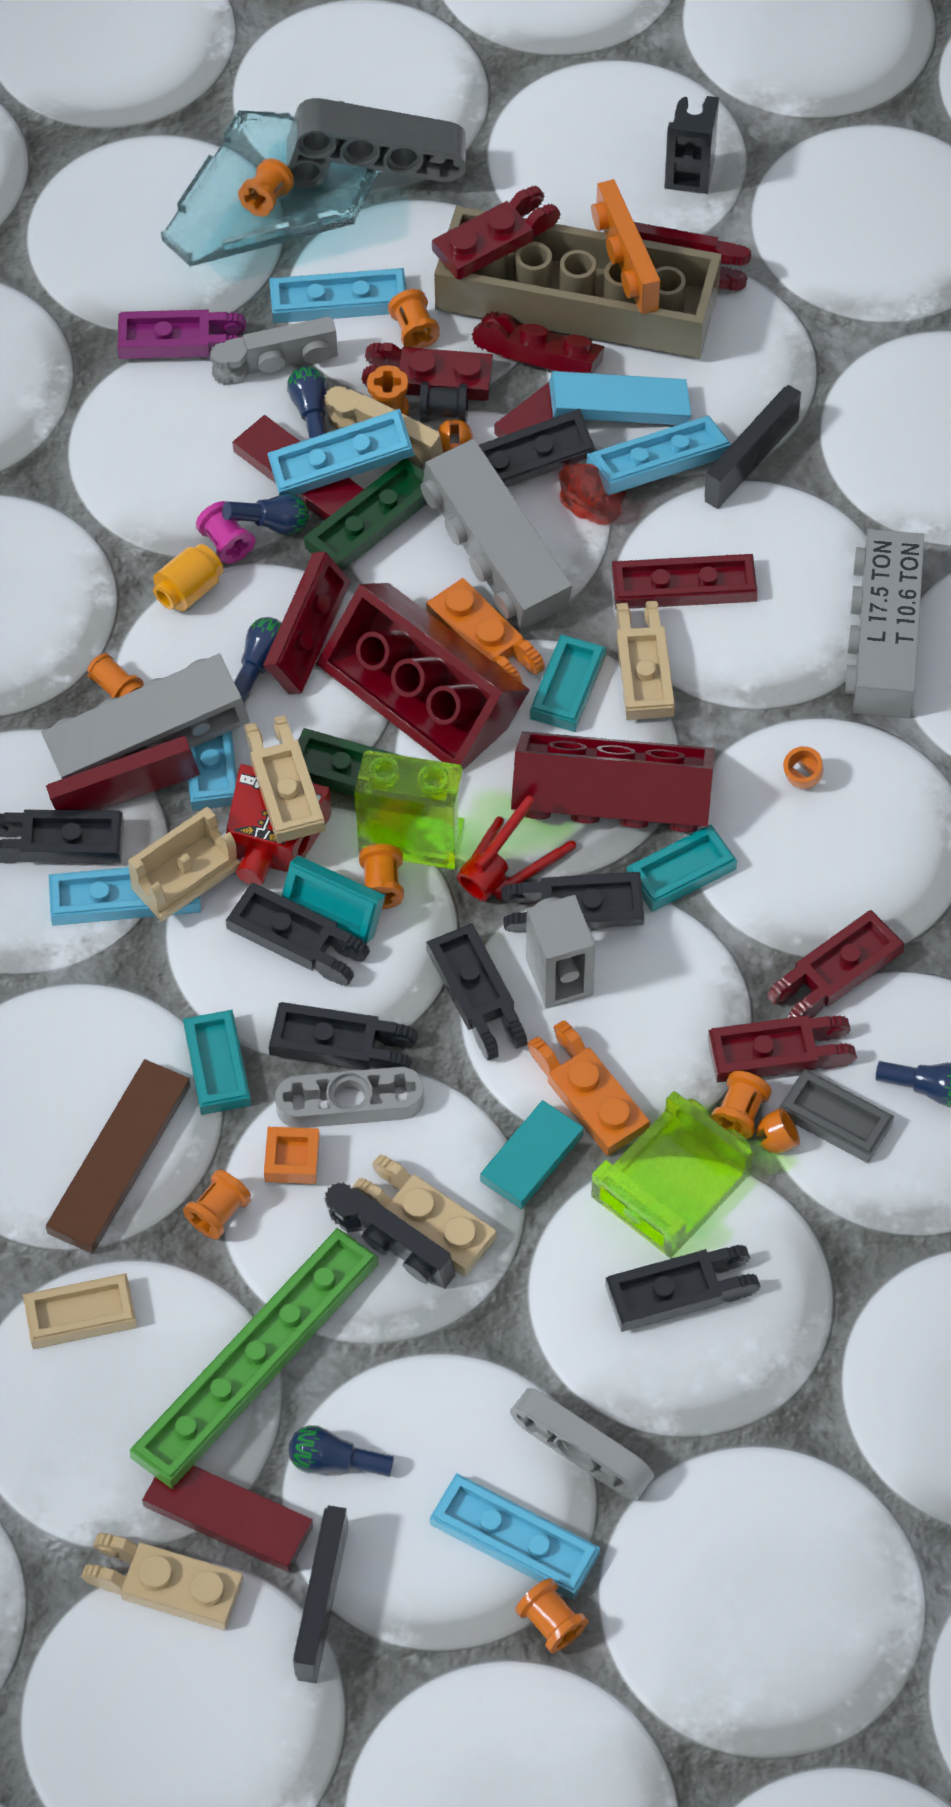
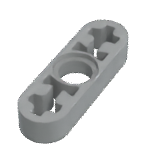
(384, 1078)
(582, 1444)

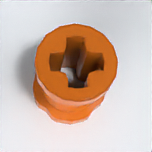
(271, 181)
(414, 319)
(389, 386)
(381, 871)
(742, 1102)
(217, 1204)
(551, 1615)

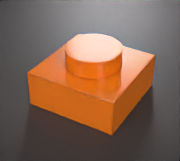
(292, 1155)

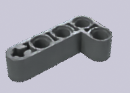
(373, 140)

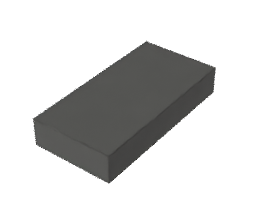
(837, 1115)

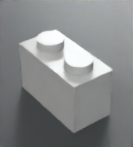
(560, 950)

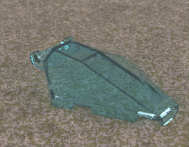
(215, 223)

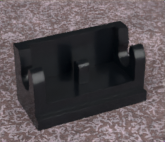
(691, 147)

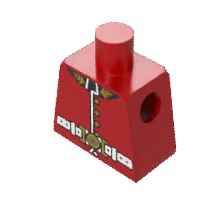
(254, 834)

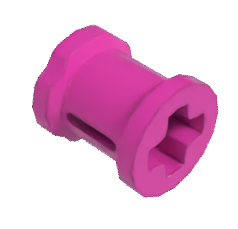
(228, 536)

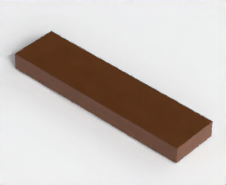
(118, 1156)

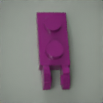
(175, 332)

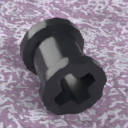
(443, 402)

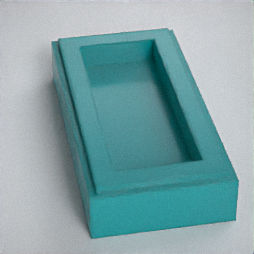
(567, 683)
(683, 867)
(334, 897)
(217, 1062)
(531, 1154)

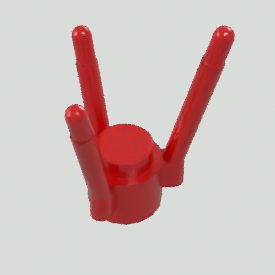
(486, 869)

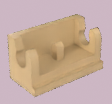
(183, 864)

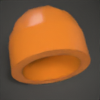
(454, 427)
(809, 760)
(779, 1130)

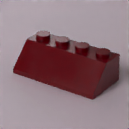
(421, 675)
(613, 780)

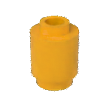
(187, 577)

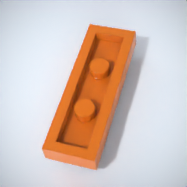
(626, 247)

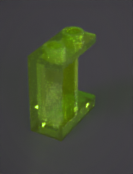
(410, 806)
(674, 1175)

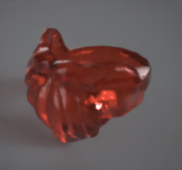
(585, 496)

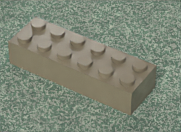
(576, 290)

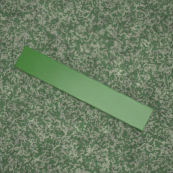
(253, 1358)

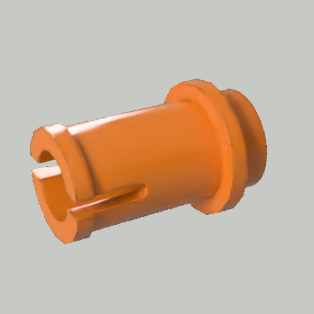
(112, 676)

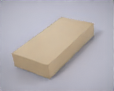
(79, 1311)

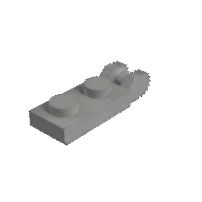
(274, 349)

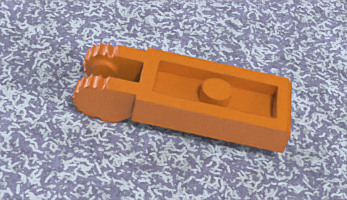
(484, 628)
(590, 1090)

